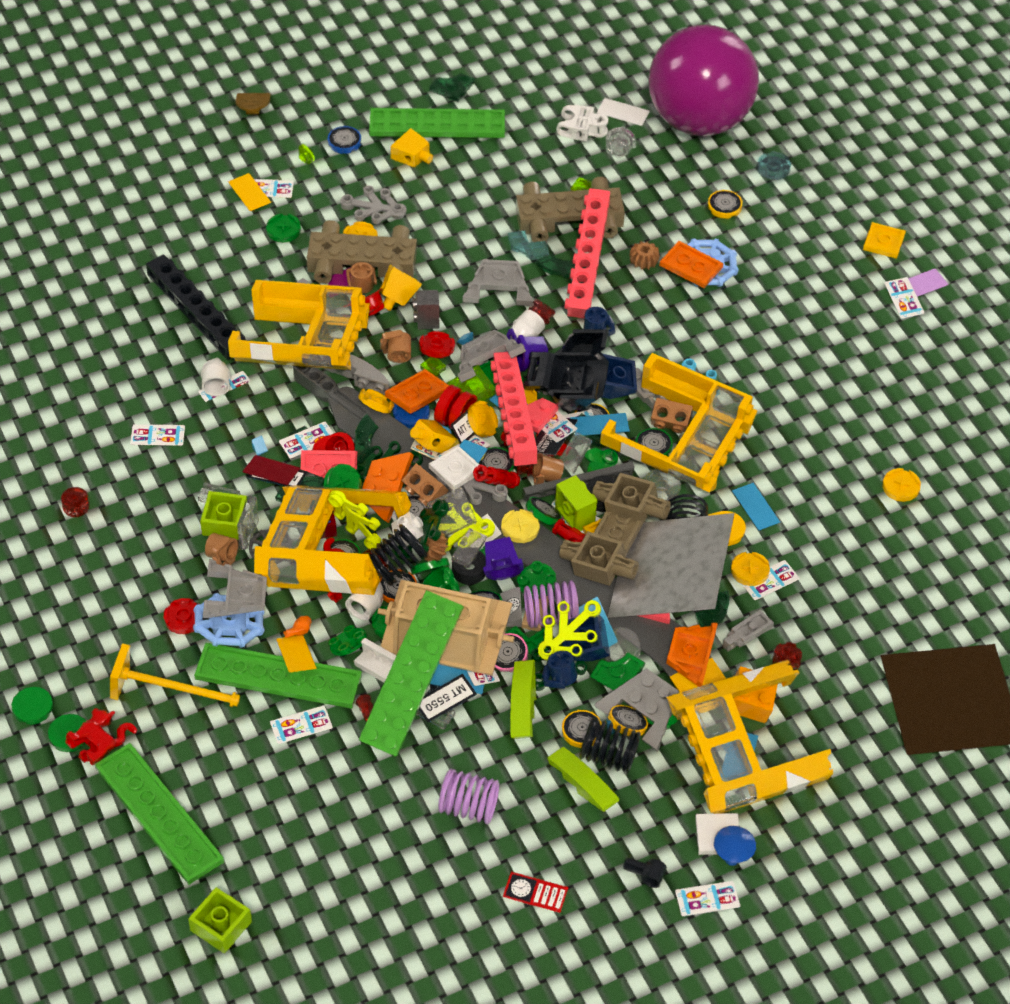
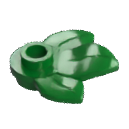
(598, 458)

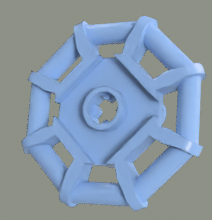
(730, 255)
(224, 627)

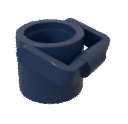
(598, 319)
(562, 670)

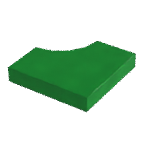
(617, 672)

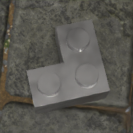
(427, 309)

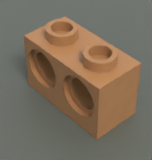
(673, 411)
(426, 483)

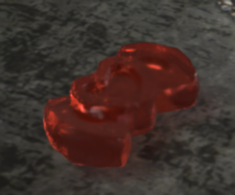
(365, 705)

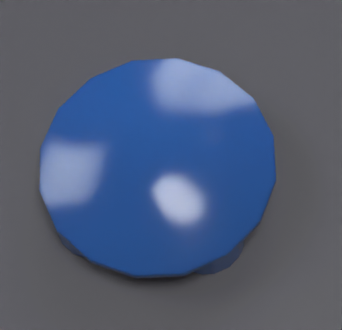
(734, 844)

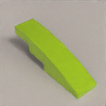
(522, 699)
(585, 780)

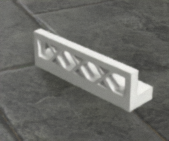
(375, 661)

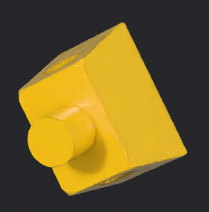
(411, 149)
(398, 287)
(428, 431)

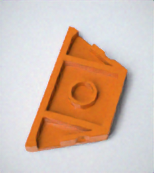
(387, 476)
(691, 651)

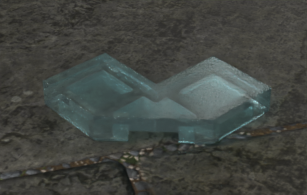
(519, 243)

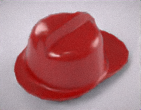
(375, 301)
(335, 442)

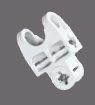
(581, 122)

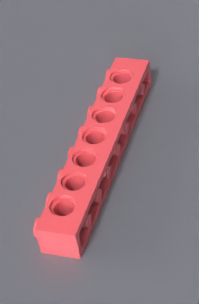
(595, 199)
(514, 409)

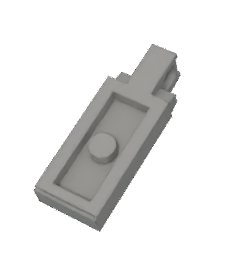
(747, 630)

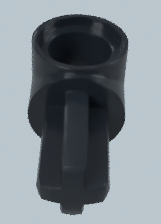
(651, 872)

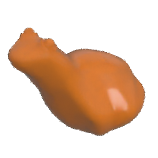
(300, 627)

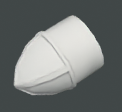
(528, 324)
(213, 375)
(369, 602)

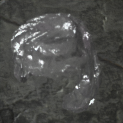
(619, 142)

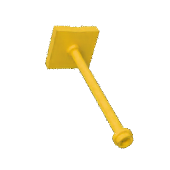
(121, 672)

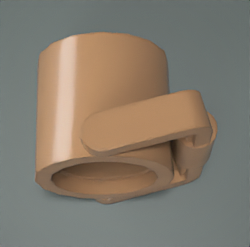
(362, 276)
(396, 346)
(547, 469)
(221, 548)

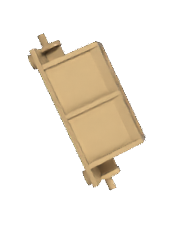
(476, 636)

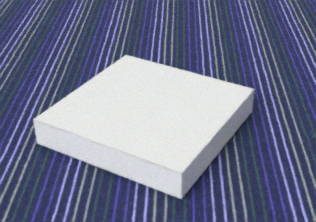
(454, 467)
(707, 828)

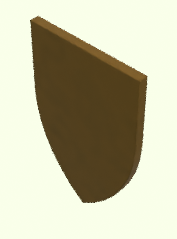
(252, 102)

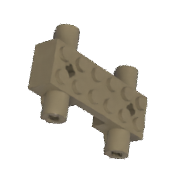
(540, 211)
(331, 251)
(604, 551)

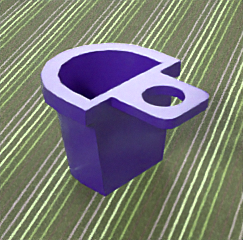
(531, 344)
(501, 560)

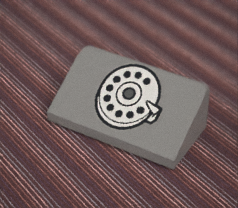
(514, 597)

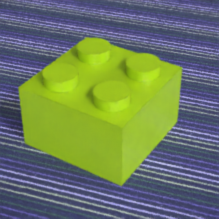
(575, 503)
(222, 514)
(220, 920)

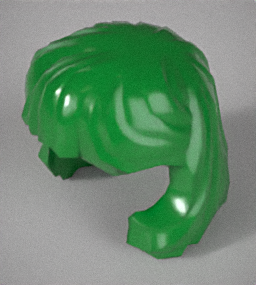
(442, 578)

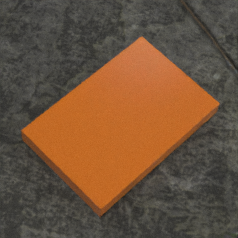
(691, 264)
(416, 391)

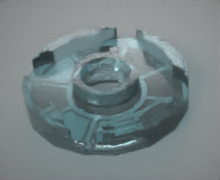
(774, 165)

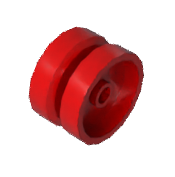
(452, 405)

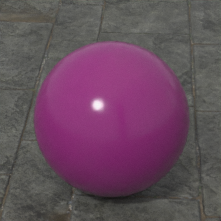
(703, 80)

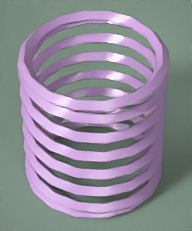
(569, 596)
(451, 780)

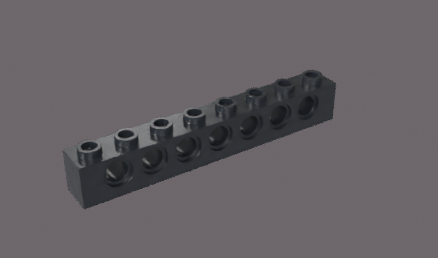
(192, 303)

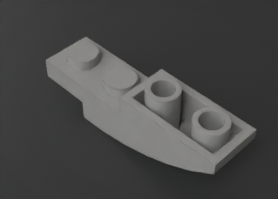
(364, 375)

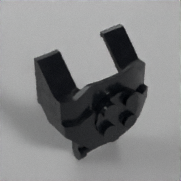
(574, 373)

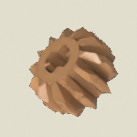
(644, 255)
(436, 548)

